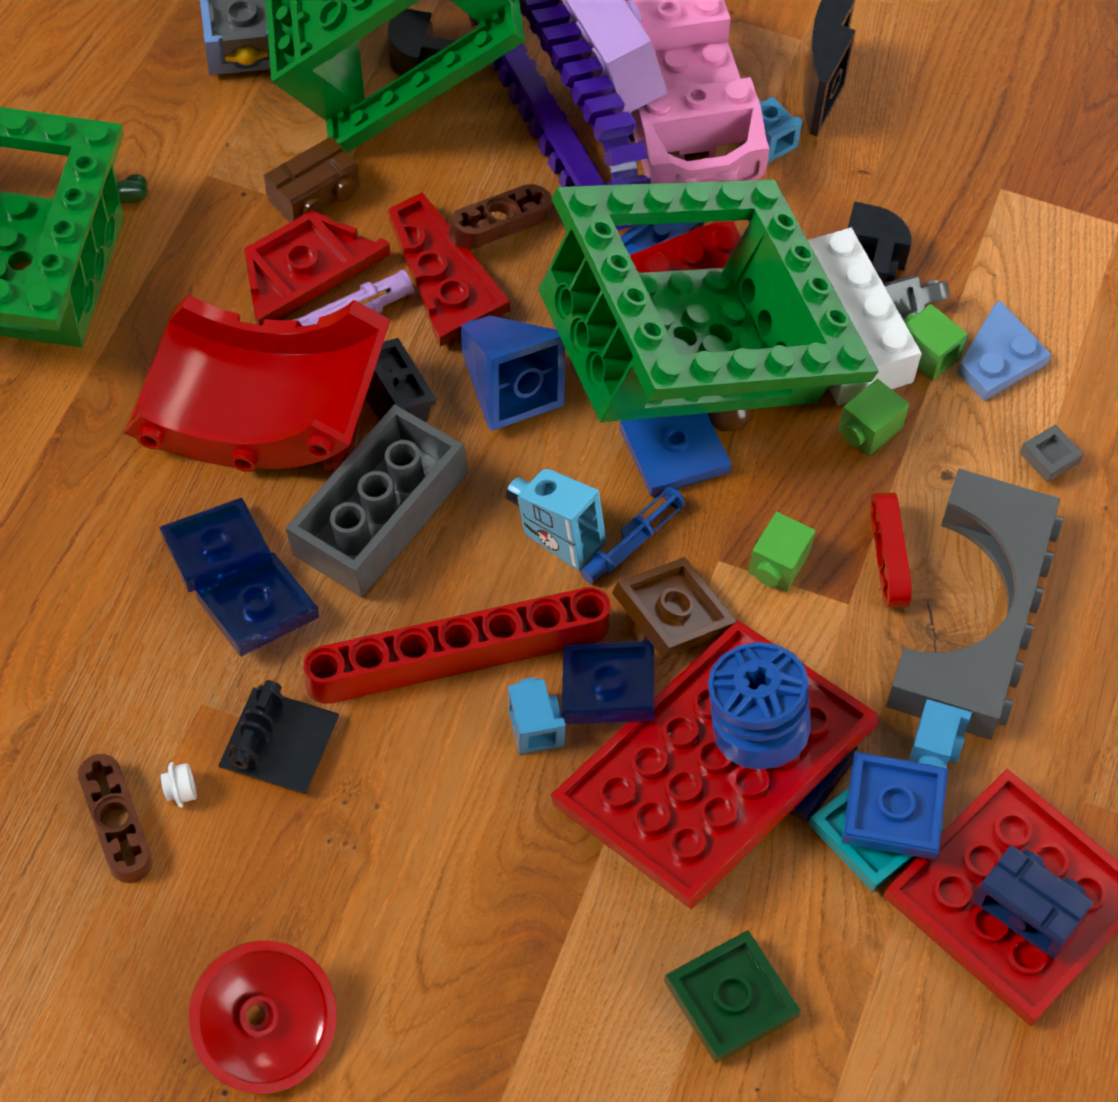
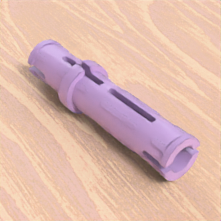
(396, 287)

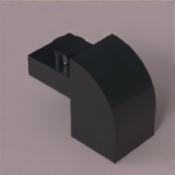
(412, 40)
(883, 238)

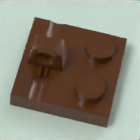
(673, 607)

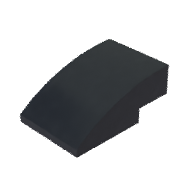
(827, 61)

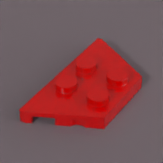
(305, 262)

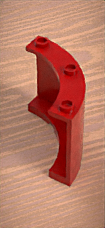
(257, 391)

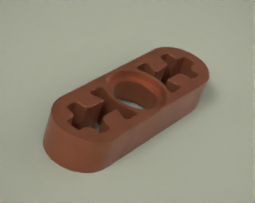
(489, 228)
(100, 805)

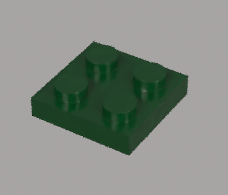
(732, 996)

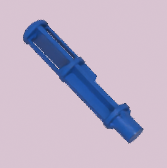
(633, 535)

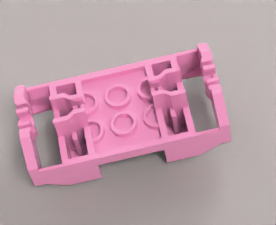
(704, 98)

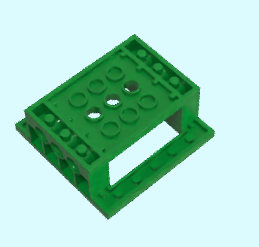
(319, 59)
(62, 237)
(768, 305)

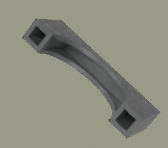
(1014, 532)

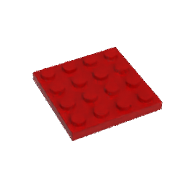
(942, 891)

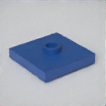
(675, 450)
(895, 805)

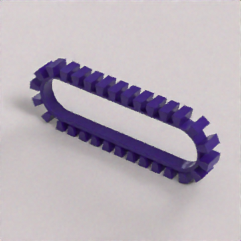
(588, 91)

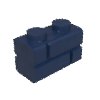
(1033, 900)

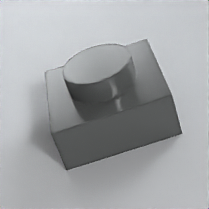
(1051, 453)

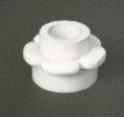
(178, 784)

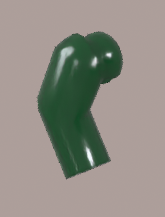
(132, 189)

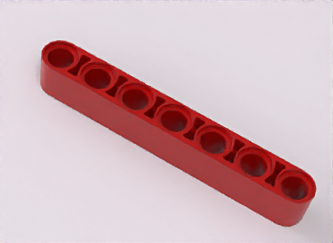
(442, 660)

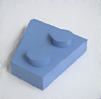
(1001, 354)

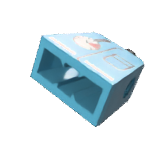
(560, 515)

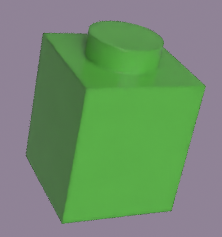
(937, 339)
(873, 417)
(781, 552)

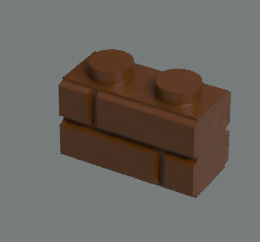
(312, 180)

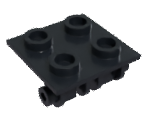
(279, 739)

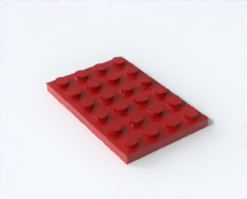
(677, 803)

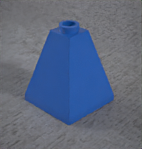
(513, 368)

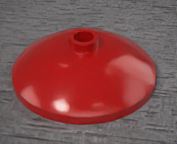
(294, 1021)

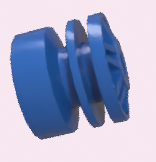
(759, 705)

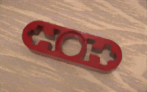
(890, 550)

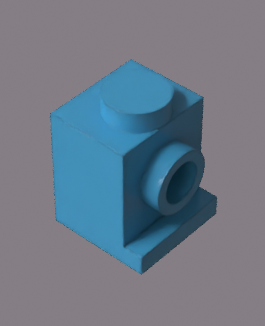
(780, 128)
(535, 716)
(939, 734)

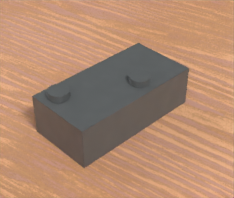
(377, 500)

